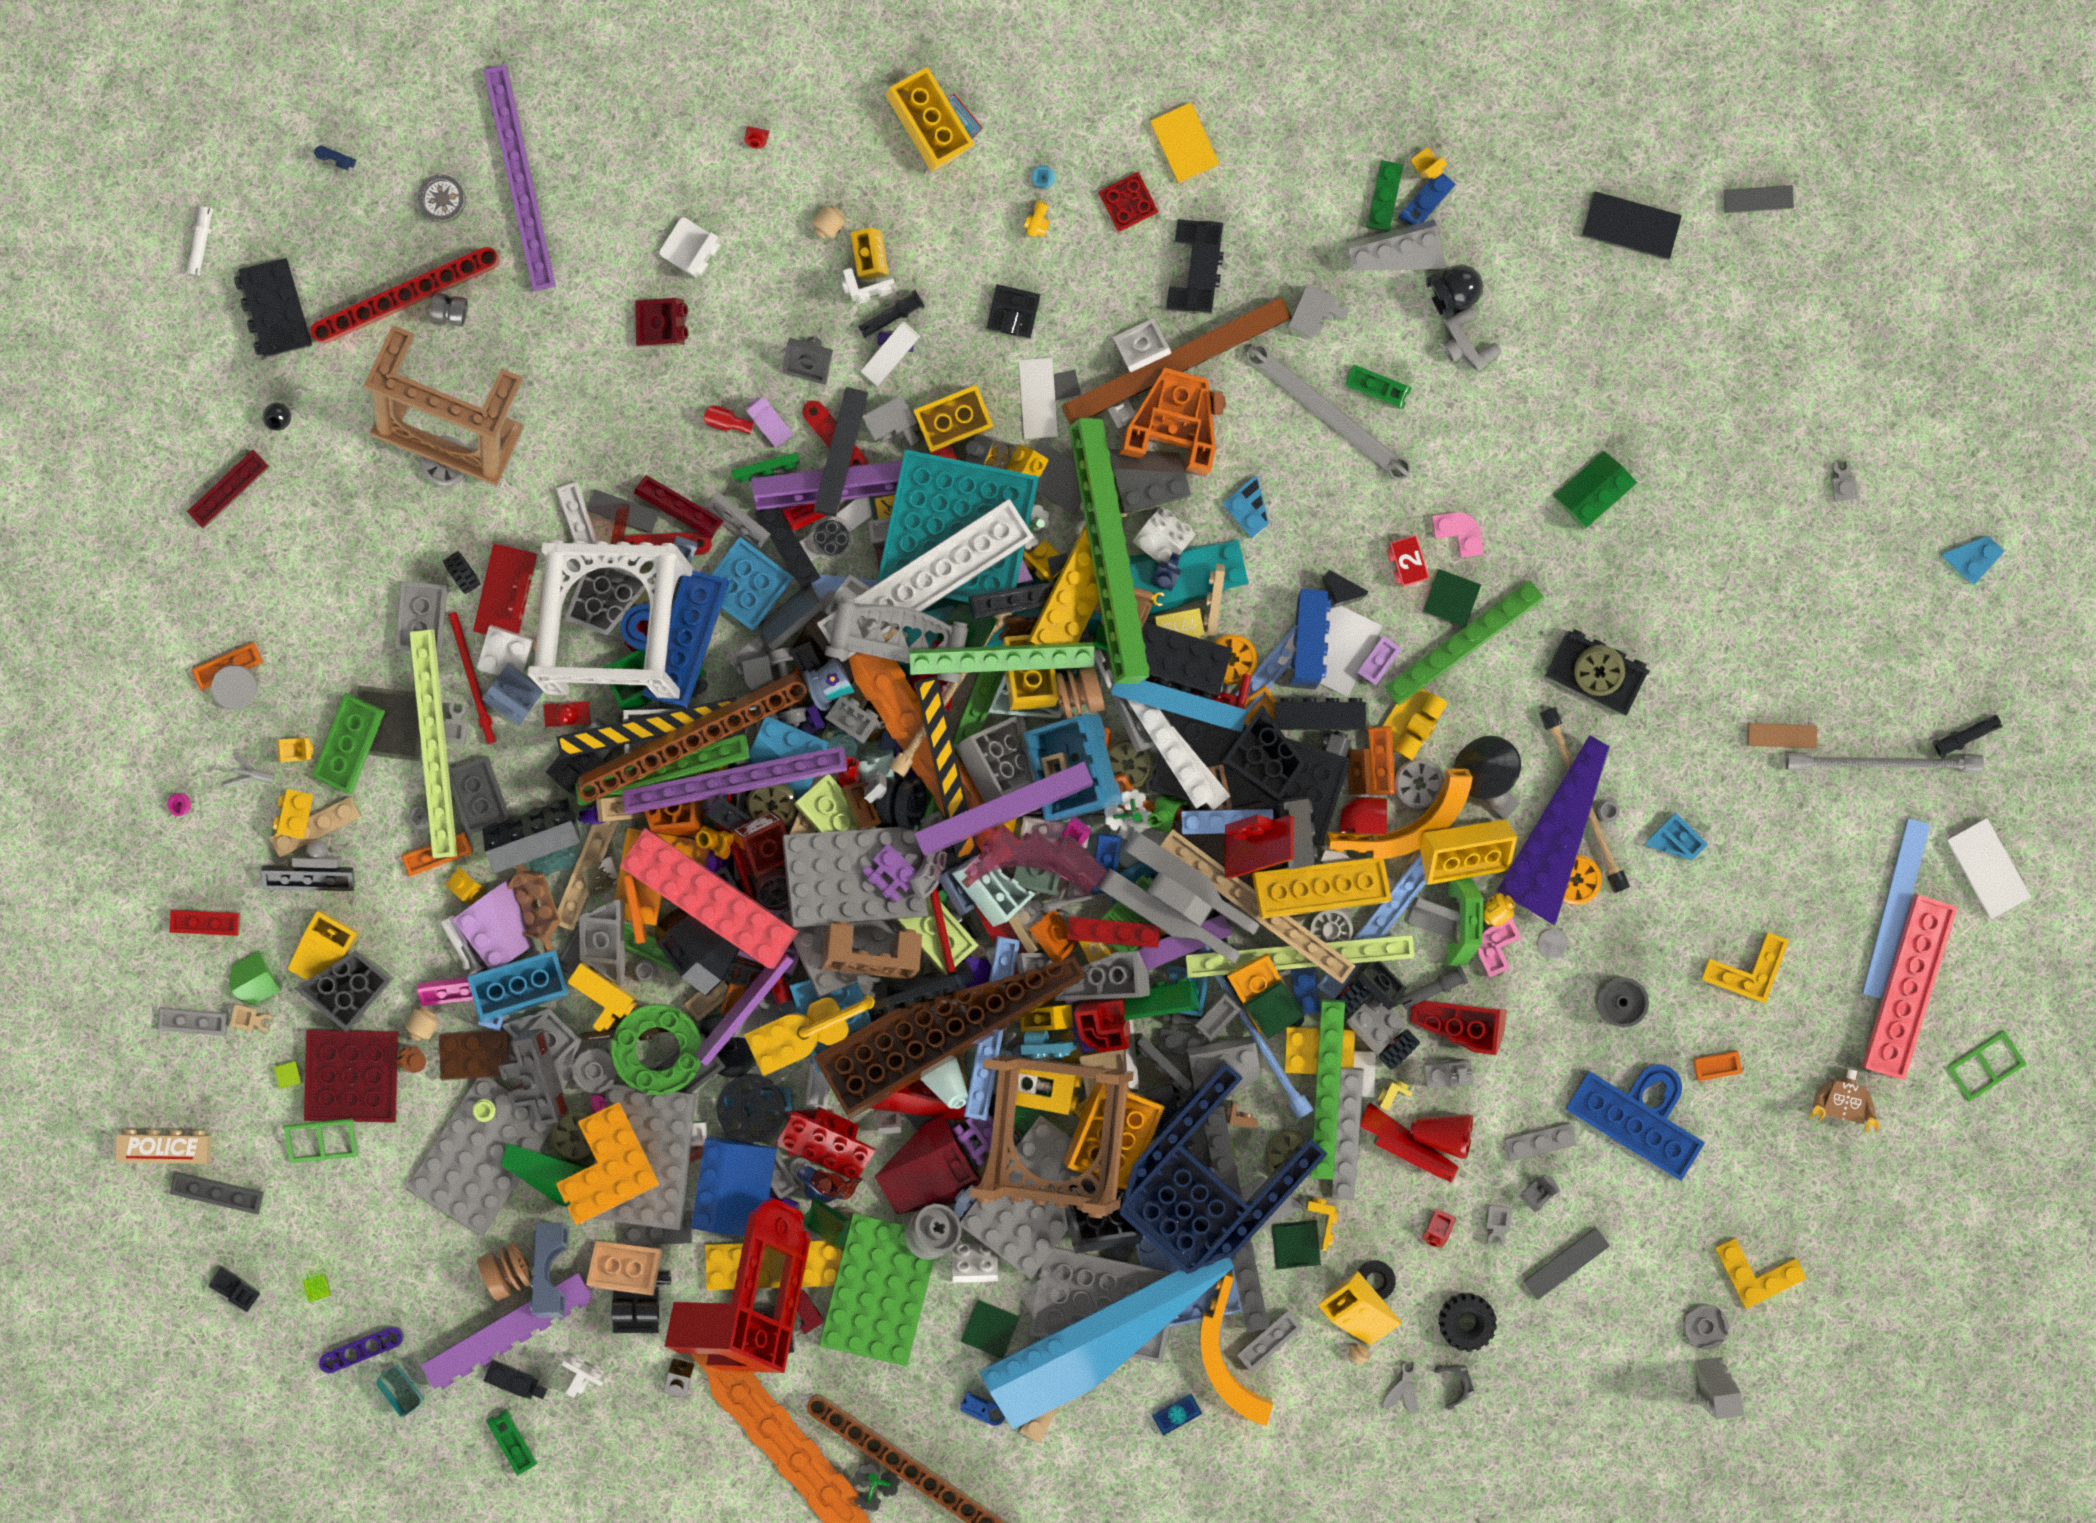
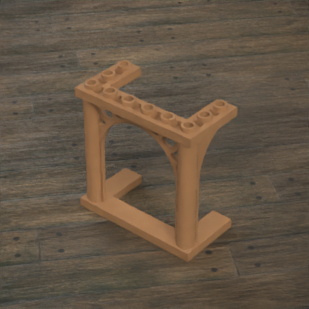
(395, 393)
(996, 1176)

